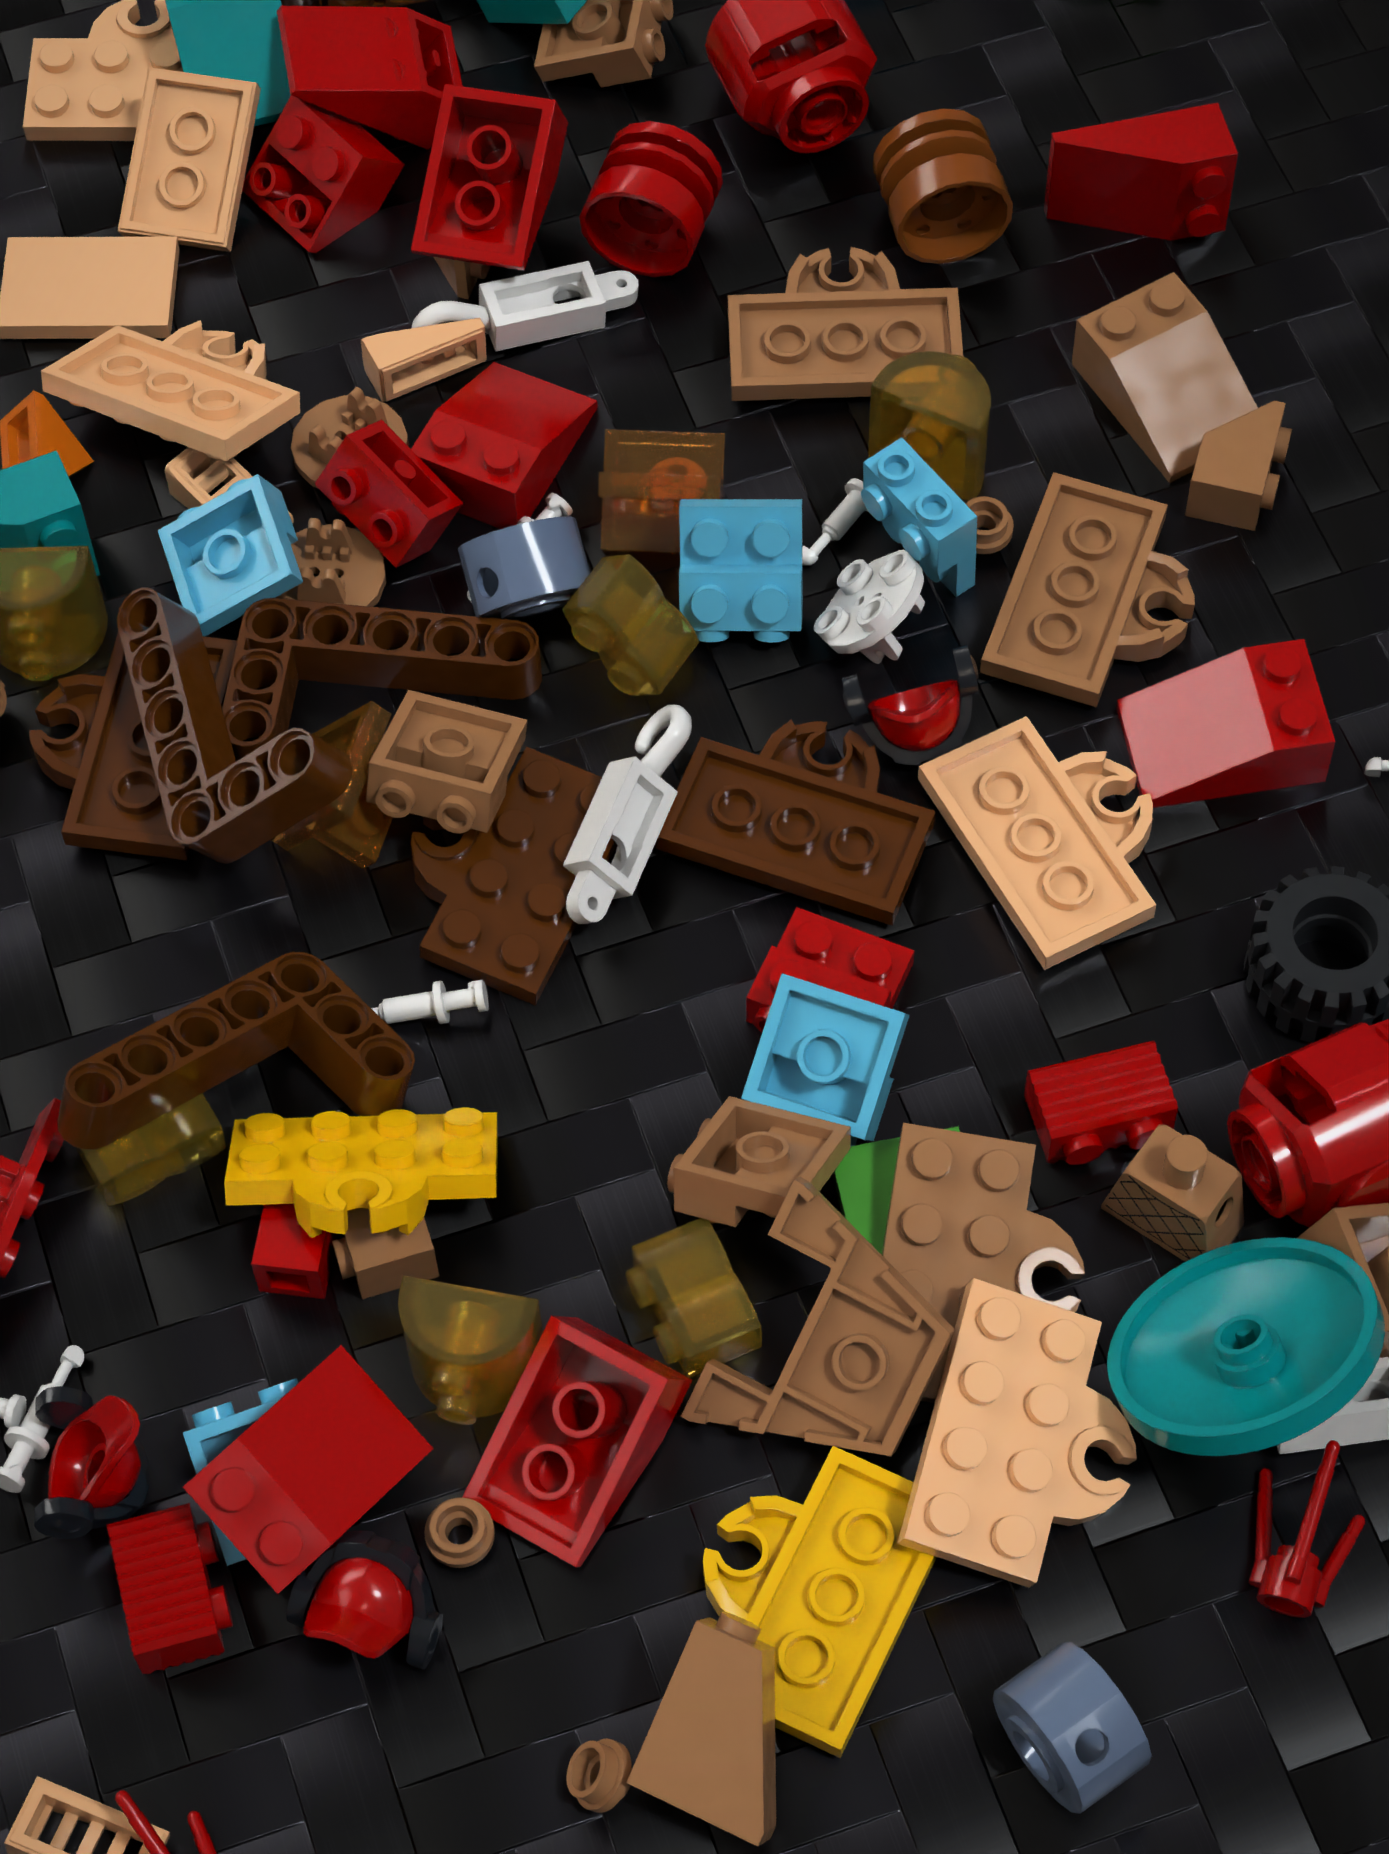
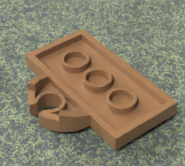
(832, 334)
(1087, 593)
(965, 1217)

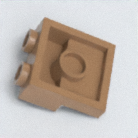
(605, 38)
(445, 762)
(751, 1159)

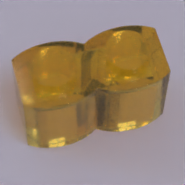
(630, 626)
(155, 1151)
(694, 1297)

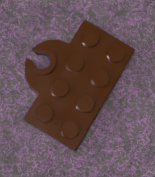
(108, 758)
(800, 821)
(508, 886)

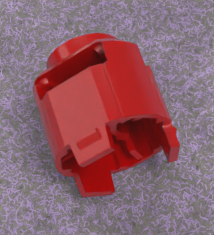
(793, 68)
(1317, 1126)

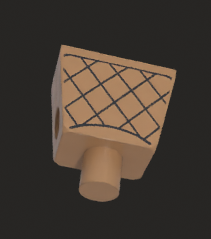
(1179, 1195)

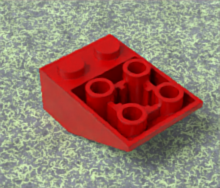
(371, 65)

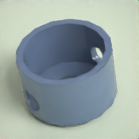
(524, 568)
(1072, 1727)

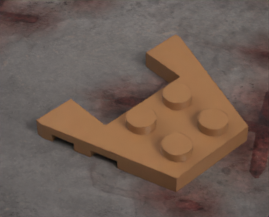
(857, 1357)

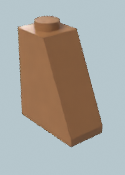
(716, 1731)

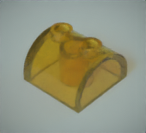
(939, 410)
(49, 610)
(467, 1345)

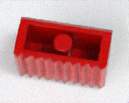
(1100, 1102)
(167, 1587)

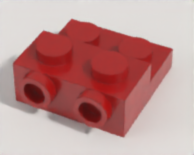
(833, 958)

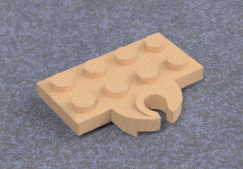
(97, 82)
(178, 388)
(1046, 837)
(1013, 1437)

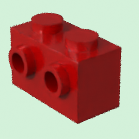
(388, 493)

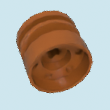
(942, 186)

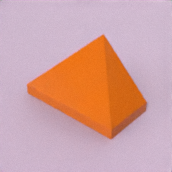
(36, 430)

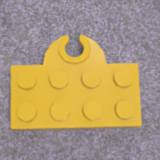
(366, 1162)
(824, 1591)

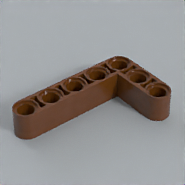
(363, 658)
(207, 795)
(276, 1006)

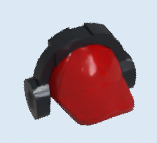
(918, 721)
(95, 1465)
(368, 1598)

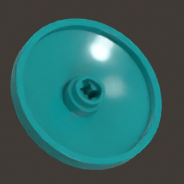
(1246, 1346)

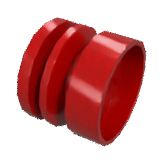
(651, 199)

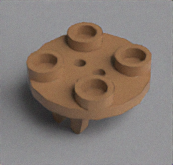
(324, 425)
(334, 552)

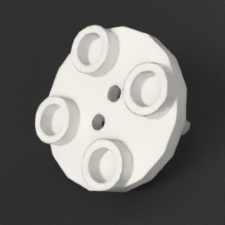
(871, 605)

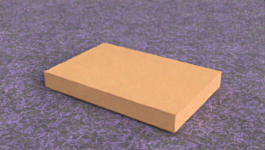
(189, 158)
(88, 286)

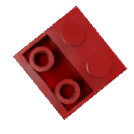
(320, 174)

